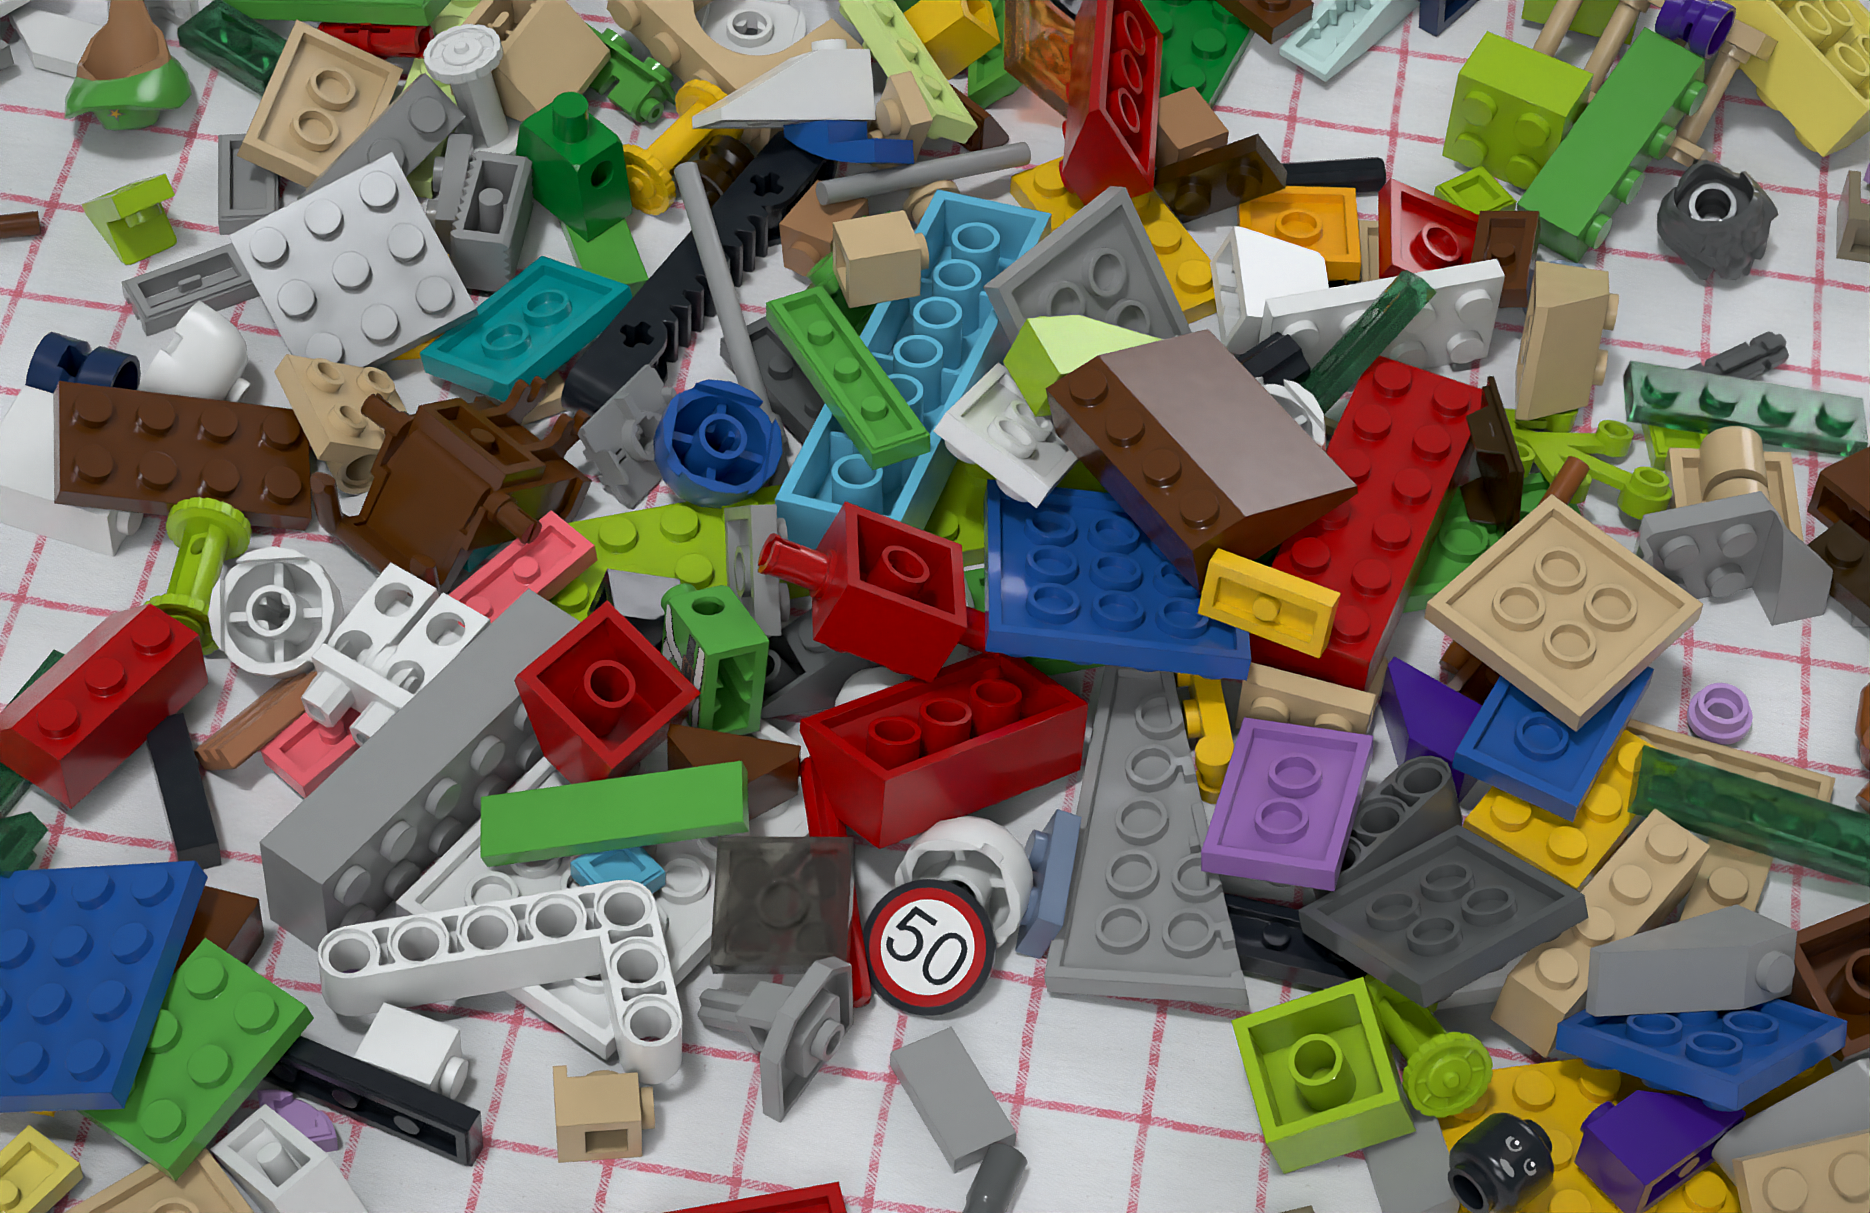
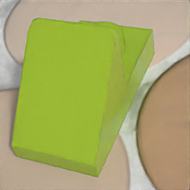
(134, 218)

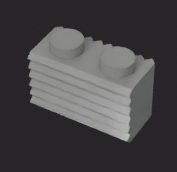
(492, 220)

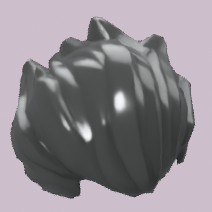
(1716, 220)

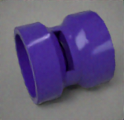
(1697, 22)

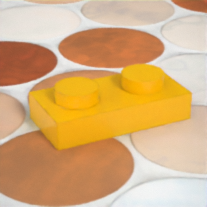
(1268, 603)

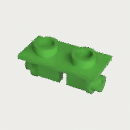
(640, 85)

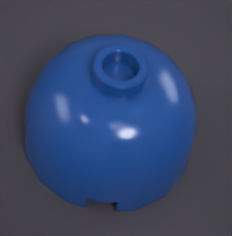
(716, 444)

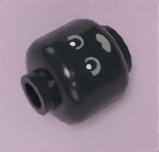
(1501, 1164)

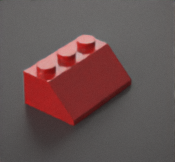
(101, 701)

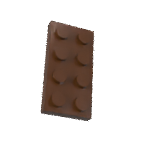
(161, 448)

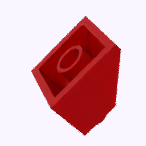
(602, 698)

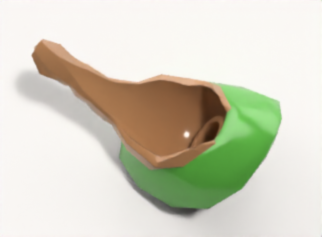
(127, 72)

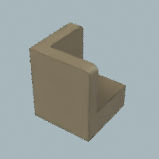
(1853, 222)

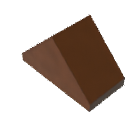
(770, 764)

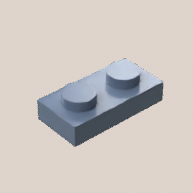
(1052, 864)

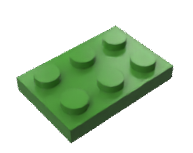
(203, 1058)

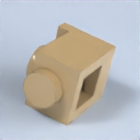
(600, 1115)

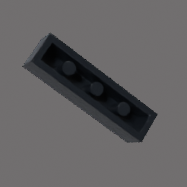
(182, 793)

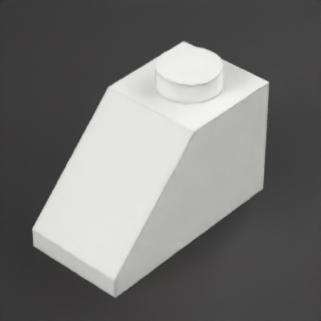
(284, 1168)

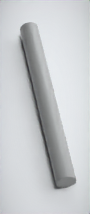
(922, 173)

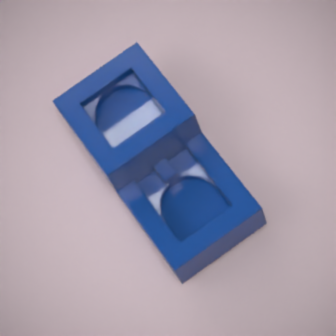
(848, 143)

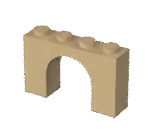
(682, 46)

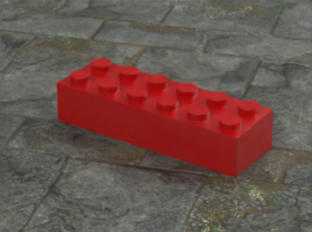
(1406, 453)

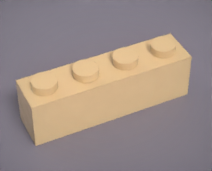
(1622, 900)

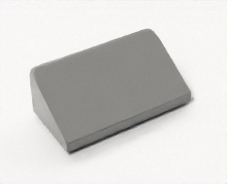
(1413, 1170)

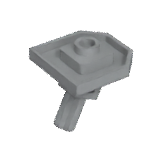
(789, 1027)

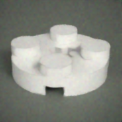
(775, 20)

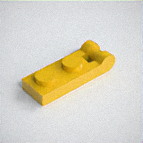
(1207, 720)

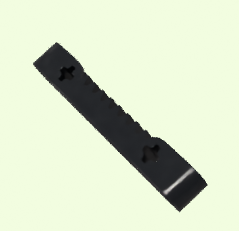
(678, 292)

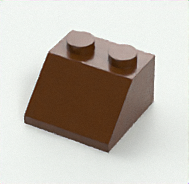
(1835, 975)

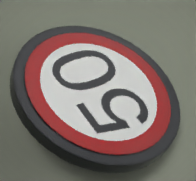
(929, 947)

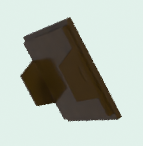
(1498, 492)

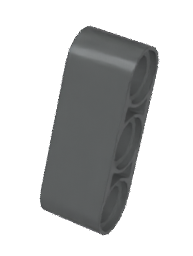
(1400, 815)

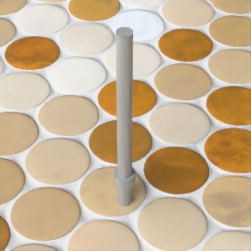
(725, 296)

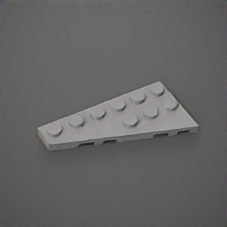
(1137, 901)

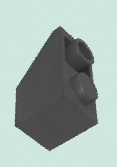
(804, 672)

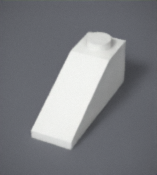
(805, 88)

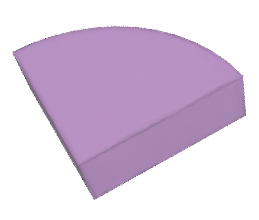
(302, 1116)

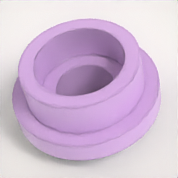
(1720, 701)

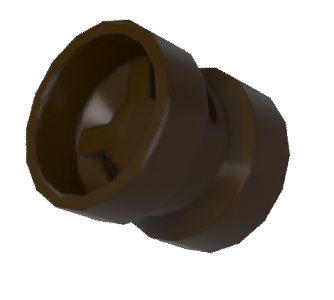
(720, 164)

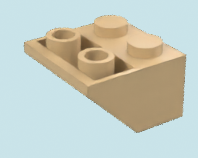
(544, 52)

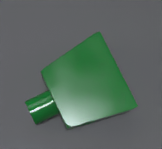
(576, 166)

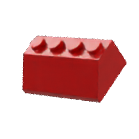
(1112, 100)
(944, 746)

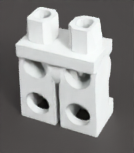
(387, 651)

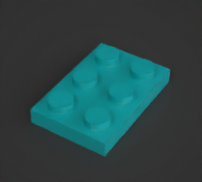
(526, 328)

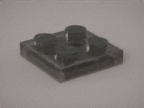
(781, 903)

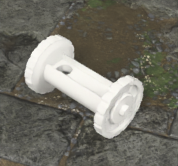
(465, 60)

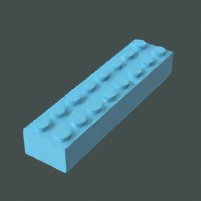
(933, 355)

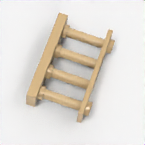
(1737, 48)

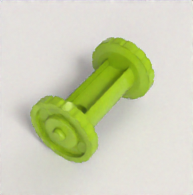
(206, 537)
(1442, 1068)

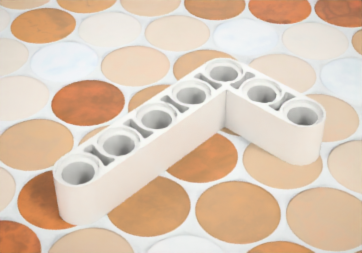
(522, 959)

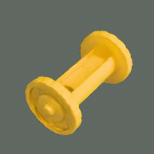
(652, 168)

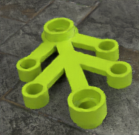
(1640, 492)

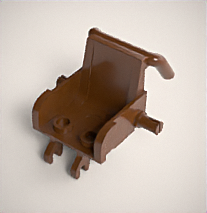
(456, 483)

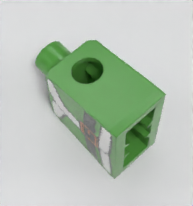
(720, 652)

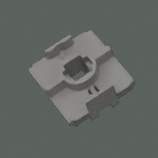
(611, 439)

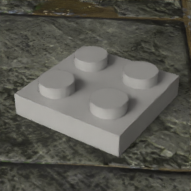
(744, 537)

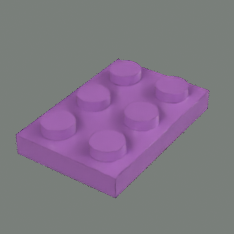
(1287, 804)

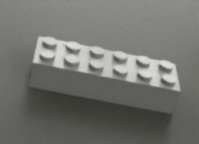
(411, 783)

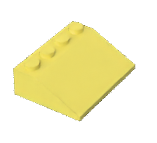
(1816, 69)

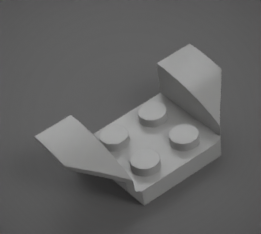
(1736, 547)

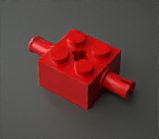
(882, 591)

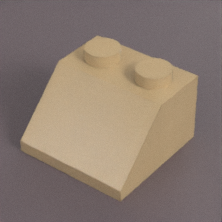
(1562, 339)

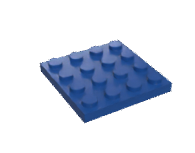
(1095, 589)
(86, 977)

